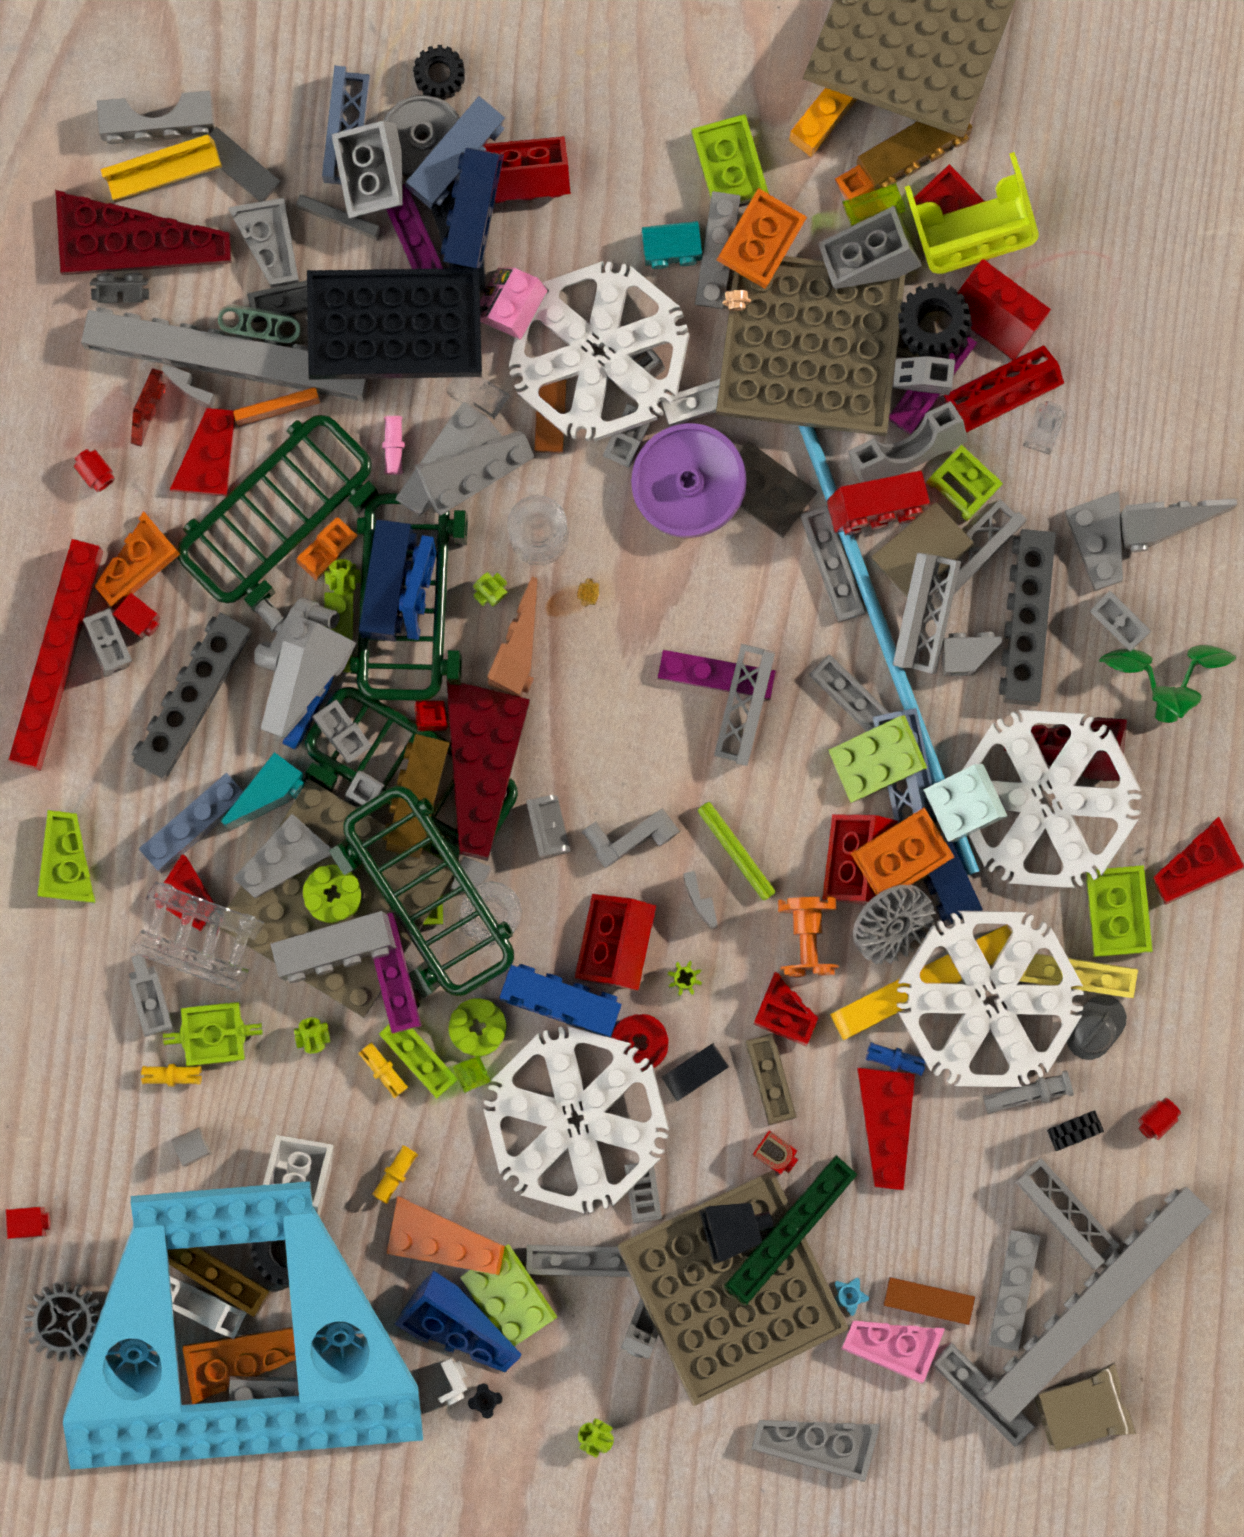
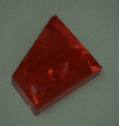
(146, 406)

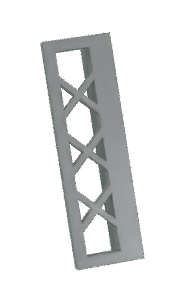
(984, 553)
(917, 612)
(756, 698)
(1062, 1223)

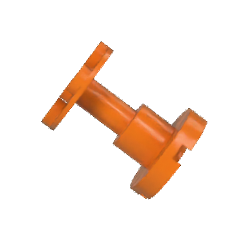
(807, 924)

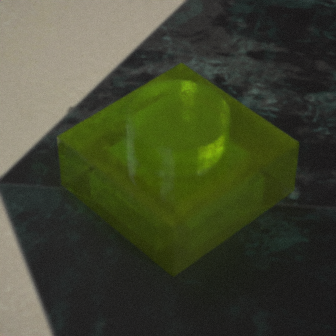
(471, 1074)

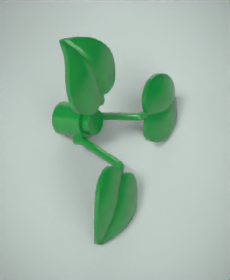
(1170, 701)

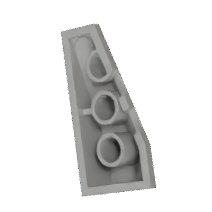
(462, 431)
(1152, 523)
(304, 666)

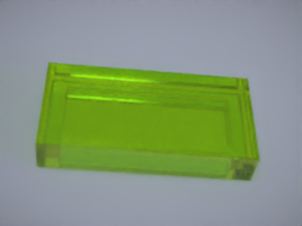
(872, 203)

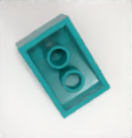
(269, 790)

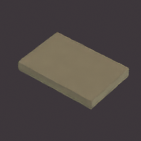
(929, 533)

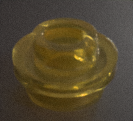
(588, 592)

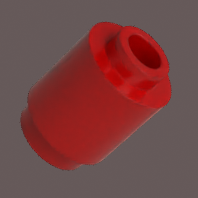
(94, 470)
(1159, 1119)

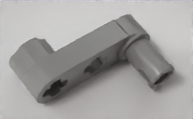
(268, 653)
(657, 825)

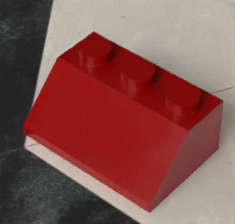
(532, 168)
(1002, 309)
(842, 874)
(615, 941)

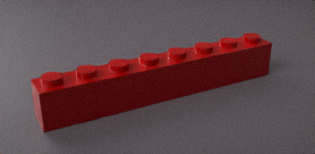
(56, 655)

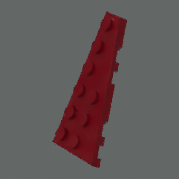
(119, 238)
(484, 746)

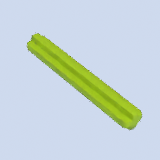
(736, 851)

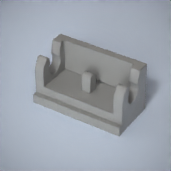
(1120, 621)
(106, 642)
(548, 826)

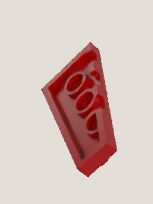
(887, 1116)

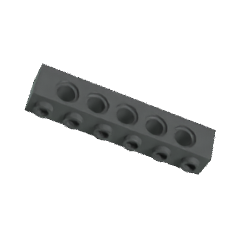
(1042, 546)
(163, 762)

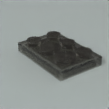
(772, 491)

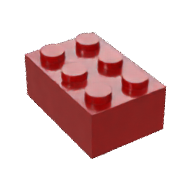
(878, 502)

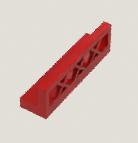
(1008, 391)

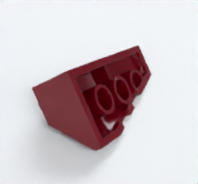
(1101, 766)

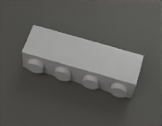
(333, 946)

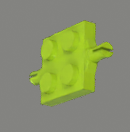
(212, 1034)

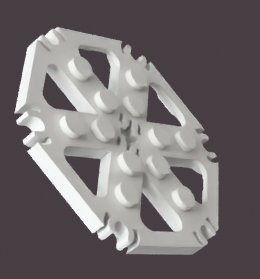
(619, 369)
(1074, 799)
(963, 999)
(595, 1100)

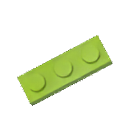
(420, 1060)

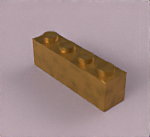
(906, 151)
(422, 777)
(220, 1278)

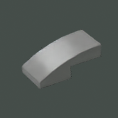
(182, 382)
(625, 445)
(341, 731)
(362, 789)
(703, 906)

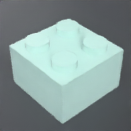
(965, 802)

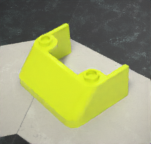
(977, 230)

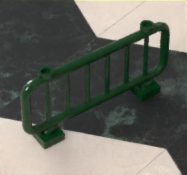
(353, 487)
(440, 667)
(325, 777)
(430, 973)

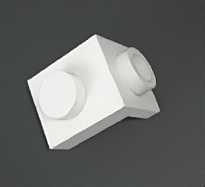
(455, 1375)

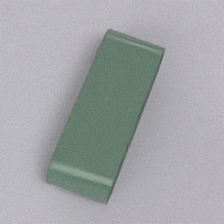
(273, 319)

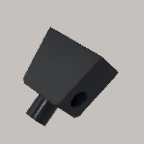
(733, 1229)

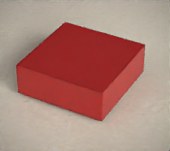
(431, 715)

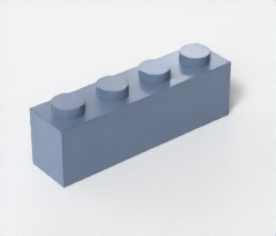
(441, 166)
(191, 824)

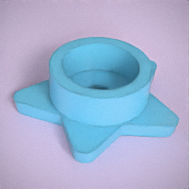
(857, 1295)

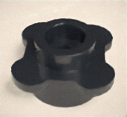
(484, 1392)

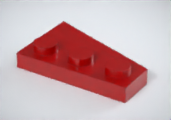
(949, 192)
(208, 457)
(1200, 864)

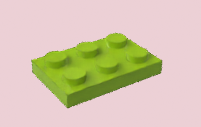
(729, 158)
(877, 758)
(1119, 912)
(510, 1298)

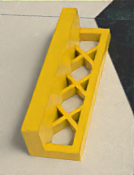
(162, 167)

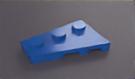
(417, 579)

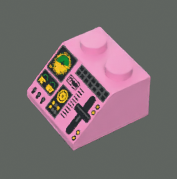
(511, 301)

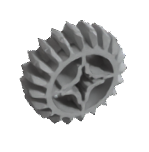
(56, 1310)

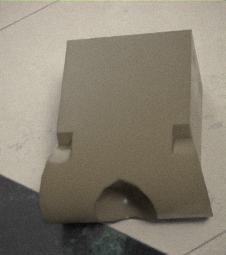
(1084, 1410)

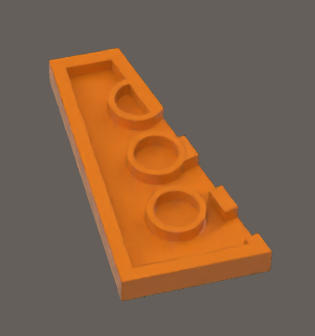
(434, 1239)
(214, 1361)

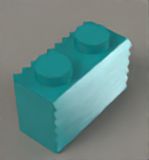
(671, 244)

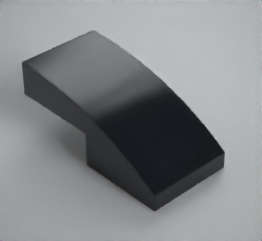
(695, 1072)

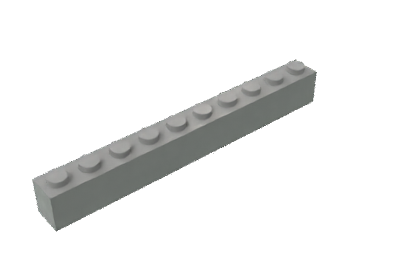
(209, 352)
(1096, 1304)

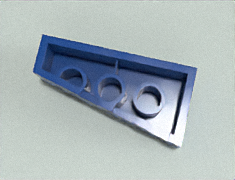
(560, 1001)

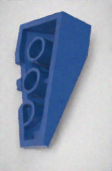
(449, 1317)

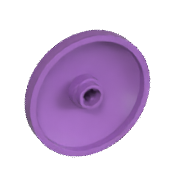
(688, 480)

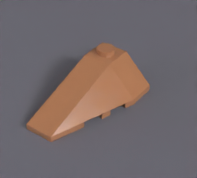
(514, 659)

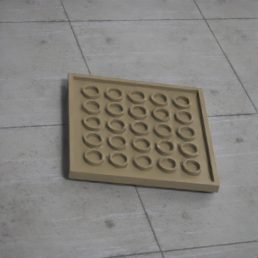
(911, 55)
(812, 351)
(288, 917)
(702, 1325)

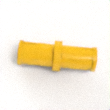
(383, 1070)
(171, 1075)
(394, 1174)

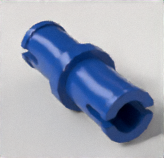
(895, 1059)

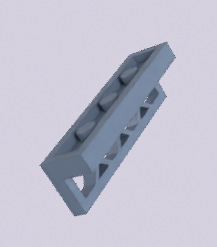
(336, 119)
(916, 782)

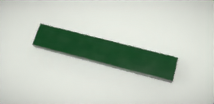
(790, 1230)

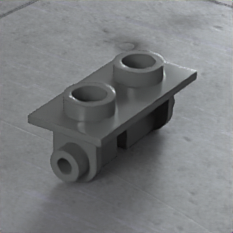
(108, 288)

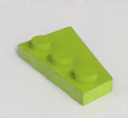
(63, 862)

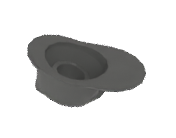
(1098, 1028)

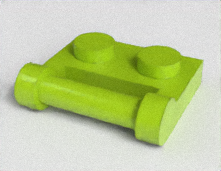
(971, 476)

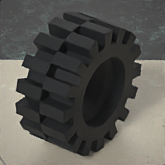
(434, 56)
(1075, 1130)

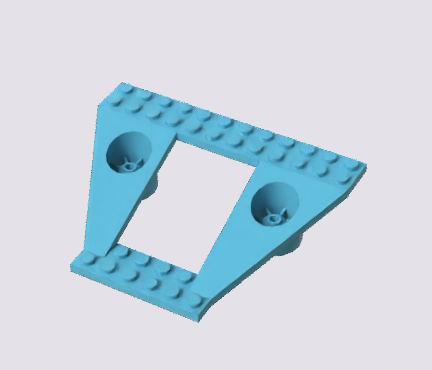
(347, 1385)

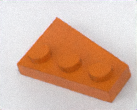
(139, 560)

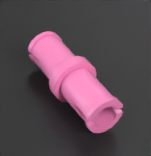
(393, 445)

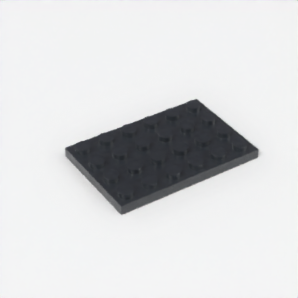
(393, 323)

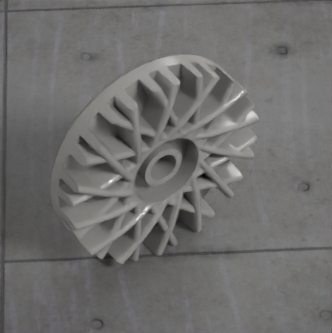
(420, 116)
(892, 923)

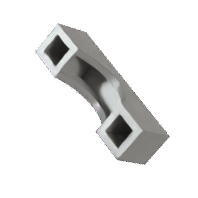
(191, 115)
(938, 433)

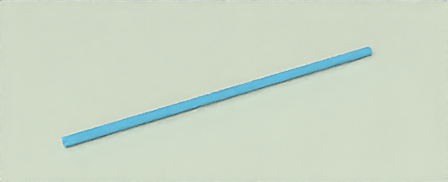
(881, 627)

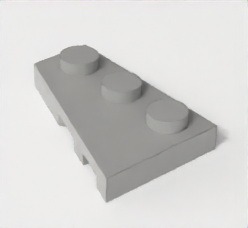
(269, 239)
(1098, 538)
(283, 856)

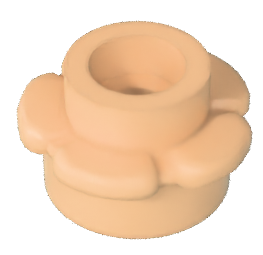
(736, 300)

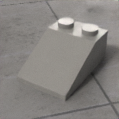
(369, 167)
(870, 251)

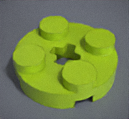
(339, 909)
(463, 1018)

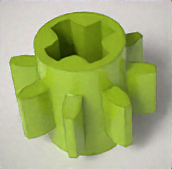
(342, 576)
(490, 589)
(687, 970)
(312, 1035)
(595, 1437)

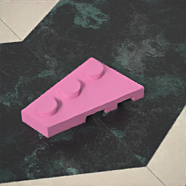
(895, 1347)

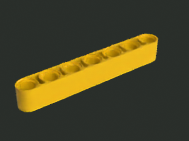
(883, 1002)

